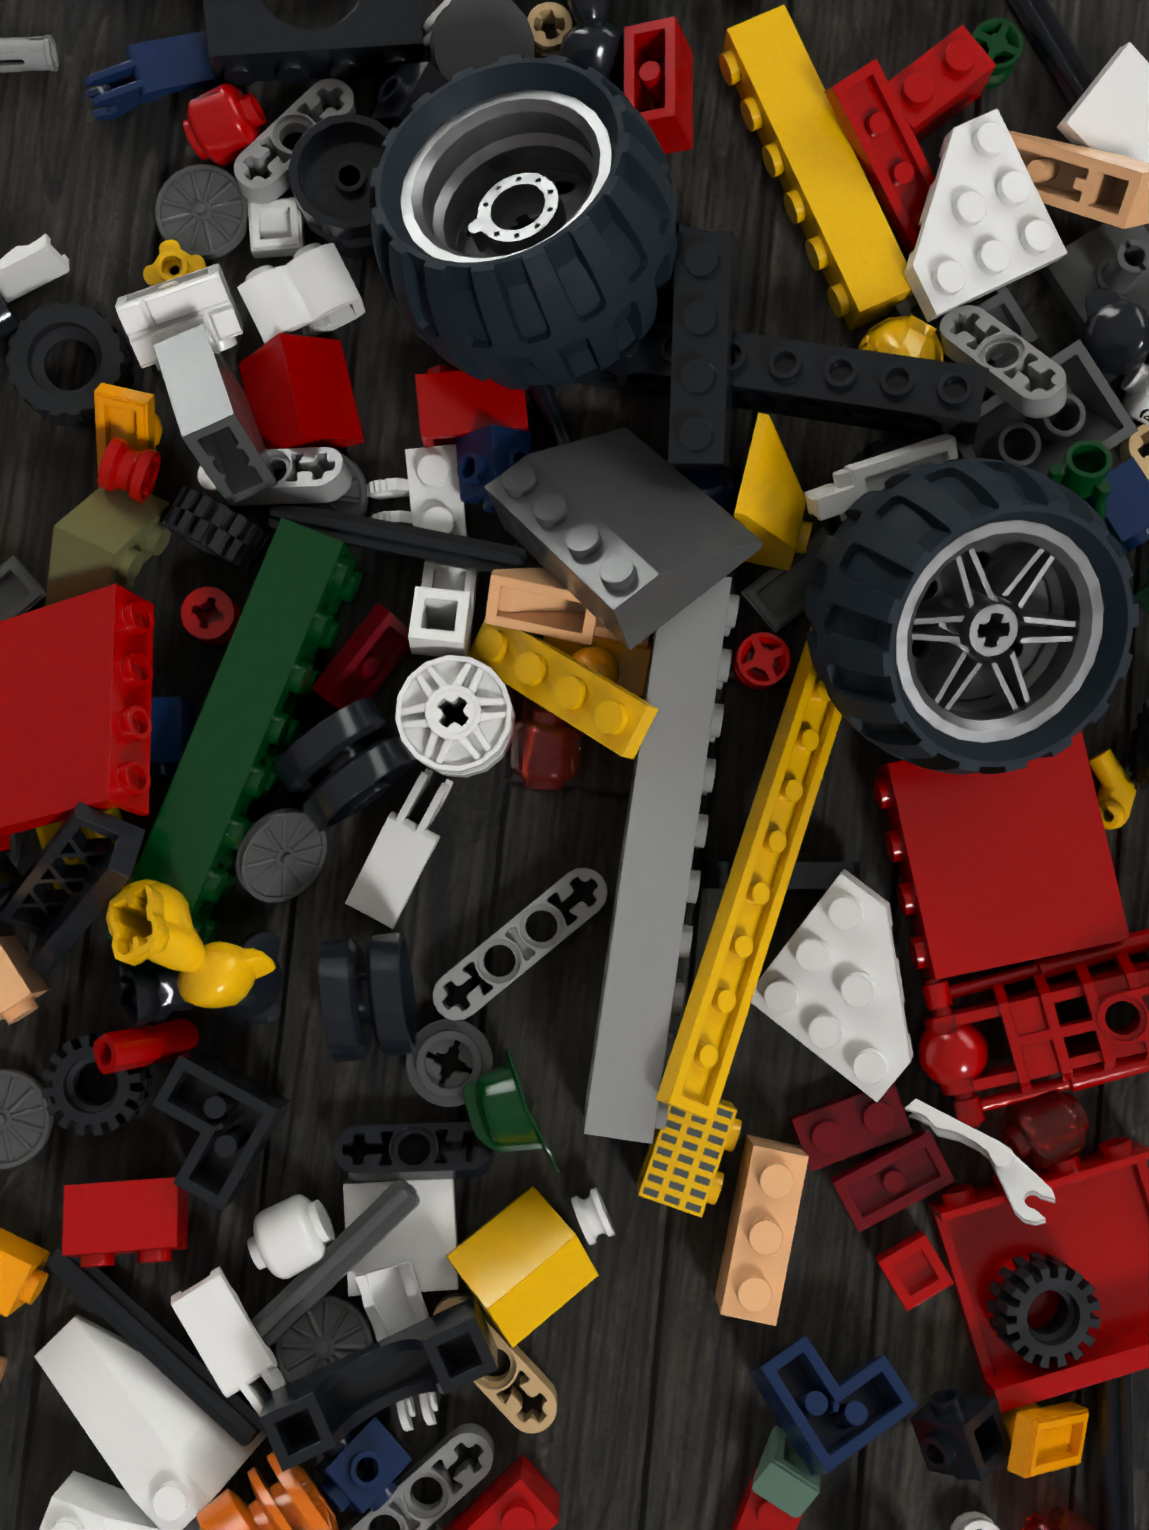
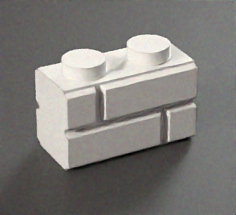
(178, 306)

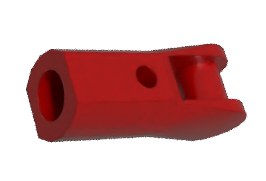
(144, 1045)

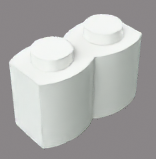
(304, 295)

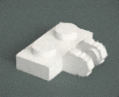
(431, 488)

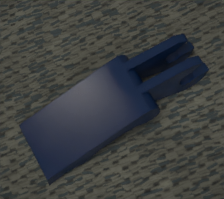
(151, 72)

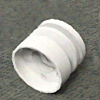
(455, 749)

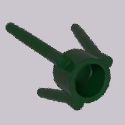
(1086, 472)

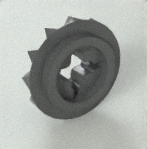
(425, 1072)

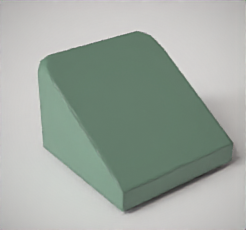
(784, 1476)

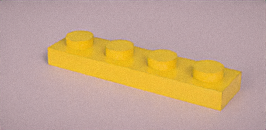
(566, 687)

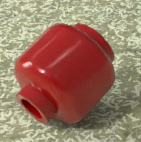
(223, 123)

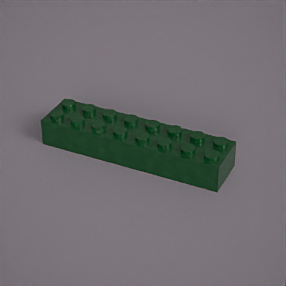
(249, 718)

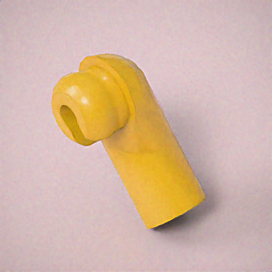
(1116, 789)

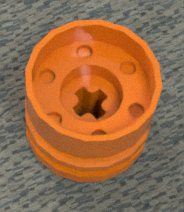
(287, 1505)

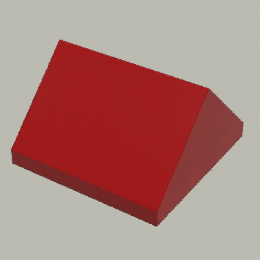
(301, 393)

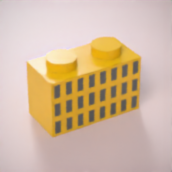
(686, 1157)

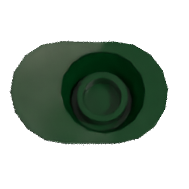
(501, 1113)

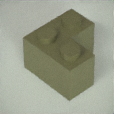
(104, 543)

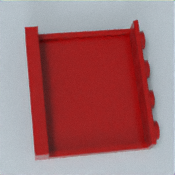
(75, 709)
(1000, 862)
(1093, 1228)

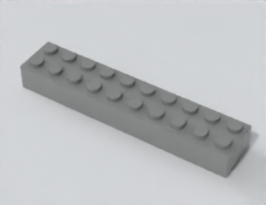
(656, 870)

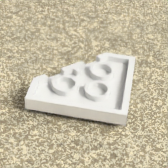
(979, 221)
(843, 987)

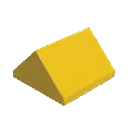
(523, 1265)

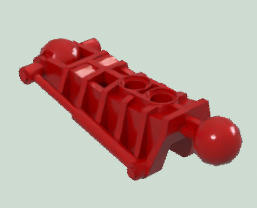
(957, 1053)

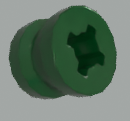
(1001, 42)

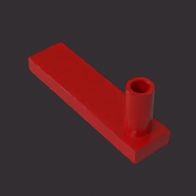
(884, 147)

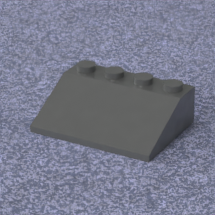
(620, 529)

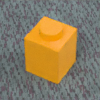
(20, 1272)

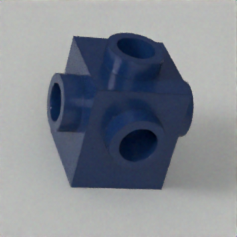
(484, 457)
(381, 1463)

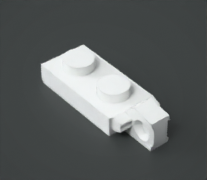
(871, 474)

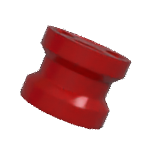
(129, 469)
(220, 620)
(770, 656)

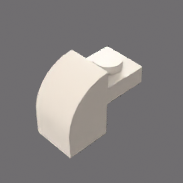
(443, 611)

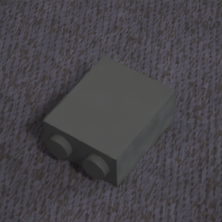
(214, 414)

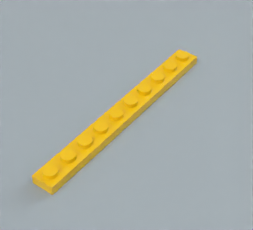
(752, 898)

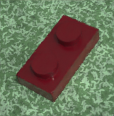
(364, 659)
(849, 1126)
(892, 1180)

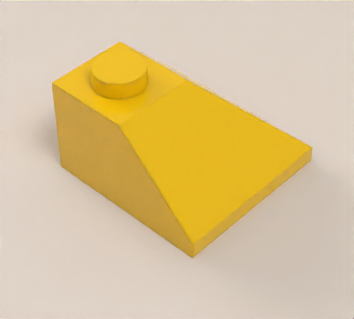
(772, 500)

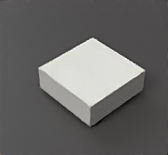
(276, 228)

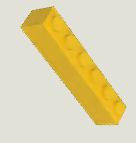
(815, 167)

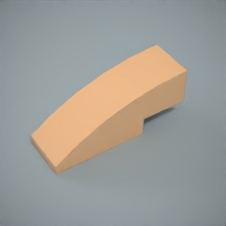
(541, 605)

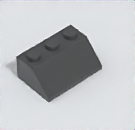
(1037, 443)

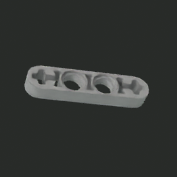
(516, 938)
(420, 1516)

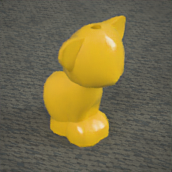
(156, 925)

